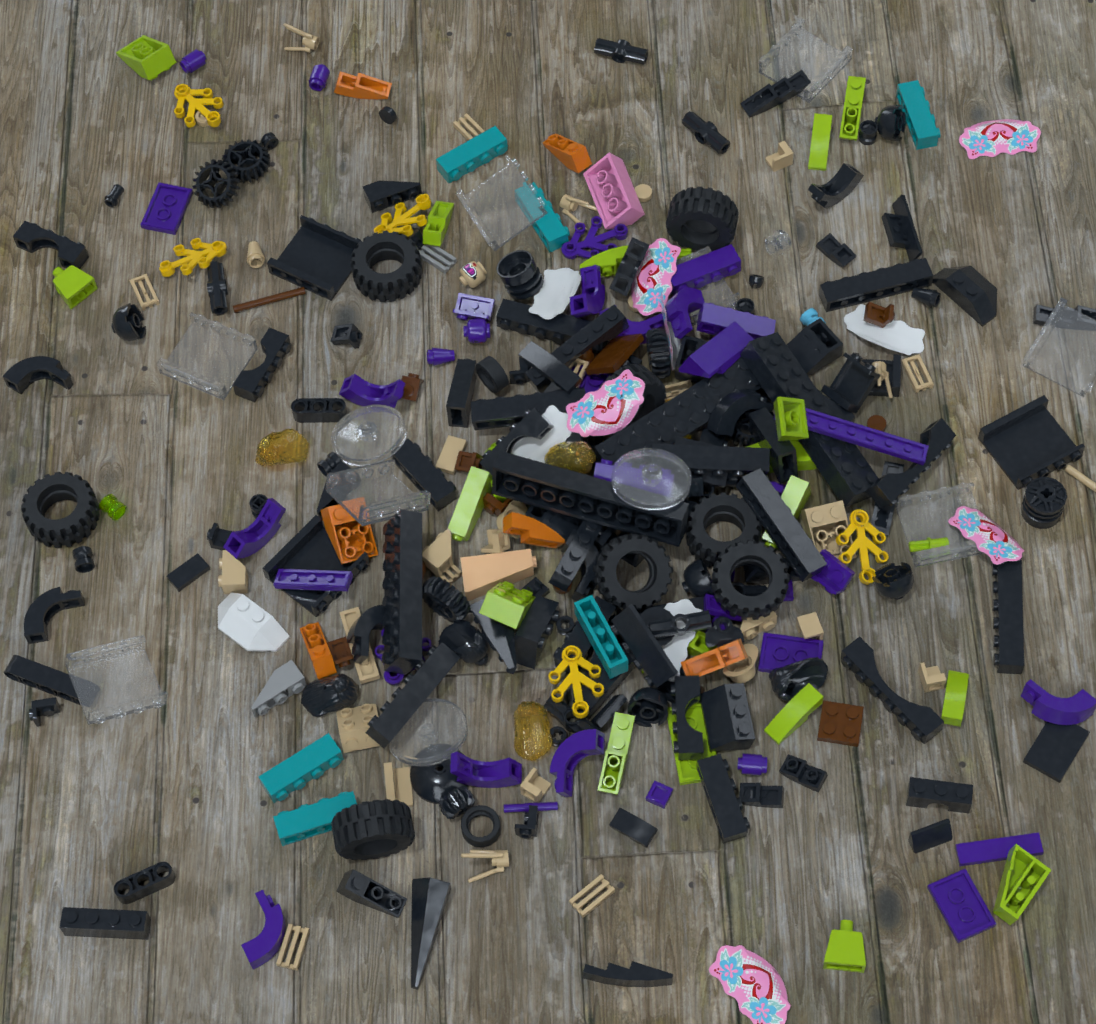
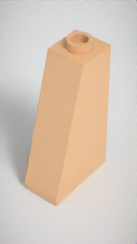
(485, 571)

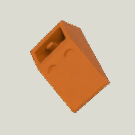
(347, 535)

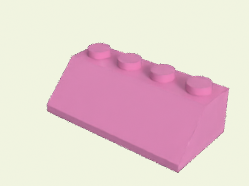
(613, 192)

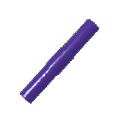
(545, 806)

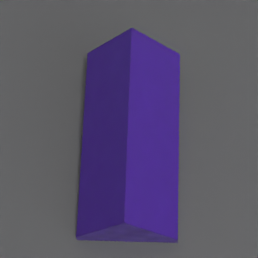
(717, 353)

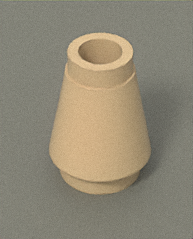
(255, 256)

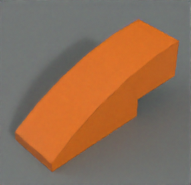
(362, 86)
(531, 531)
(715, 659)

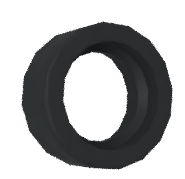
(492, 374)
(484, 841)

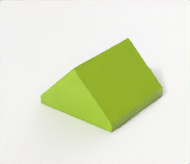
(790, 419)

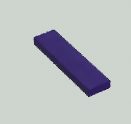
(313, 579)
(996, 849)

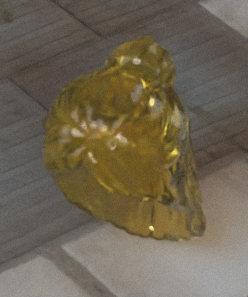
(282, 448)
(571, 456)
(531, 730)

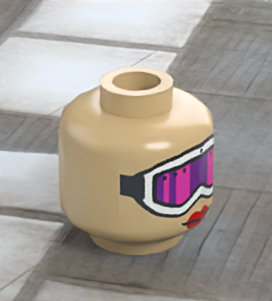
(472, 274)

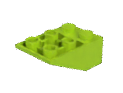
(507, 604)

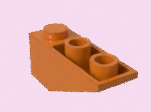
(570, 153)
(318, 650)

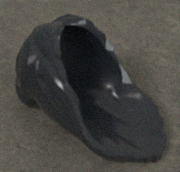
(466, 642)
(793, 677)
(329, 694)

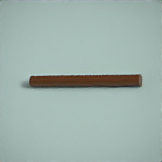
(269, 299)

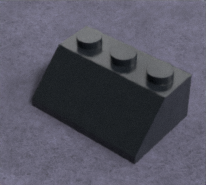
(727, 718)

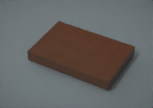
(614, 354)

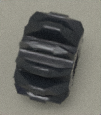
(456, 802)

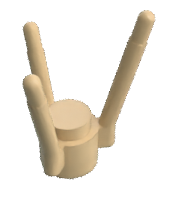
(310, 41)
(571, 204)
(881, 369)
(498, 858)

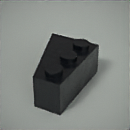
(535, 631)

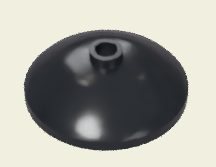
(434, 784)

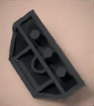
(969, 291)

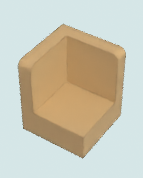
(782, 158)
(497, 541)
(809, 626)
(931, 678)
(534, 786)

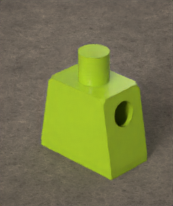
(73, 285)
(845, 949)

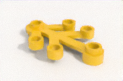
(183, 92)
(423, 203)
(193, 257)
(862, 543)
(575, 678)

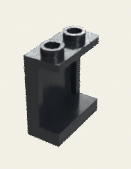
(894, 370)
(852, 383)

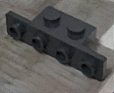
(901, 229)

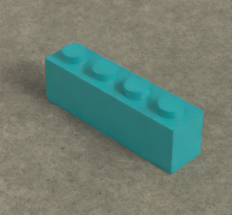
(918, 115)
(472, 154)
(549, 227)
(601, 636)
(301, 768)
(311, 819)

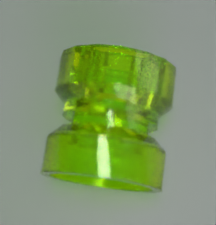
(112, 507)

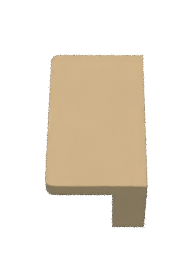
(398, 784)

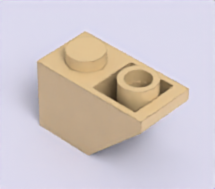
(439, 555)
(234, 574)
(751, 627)

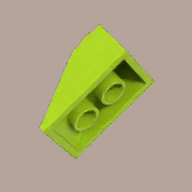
(147, 57)

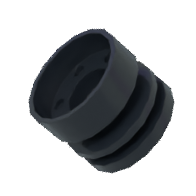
(520, 274)
(1043, 502)

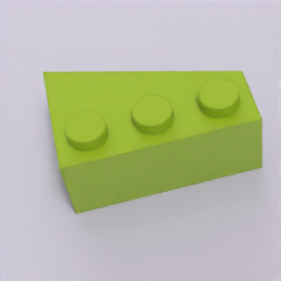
(1019, 883)

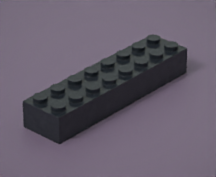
(402, 592)

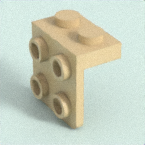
(353, 725)

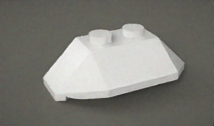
(250, 624)

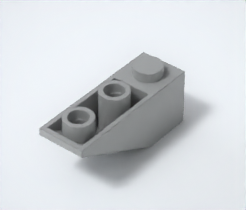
(280, 686)

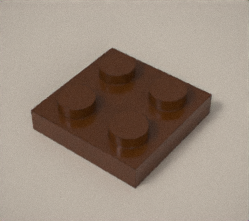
(840, 723)

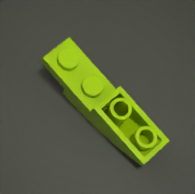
(852, 108)
(607, 260)
(616, 753)

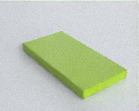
(687, 769)

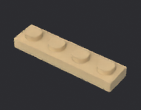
(367, 670)

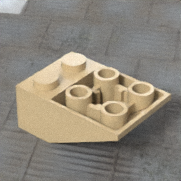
(825, 524)

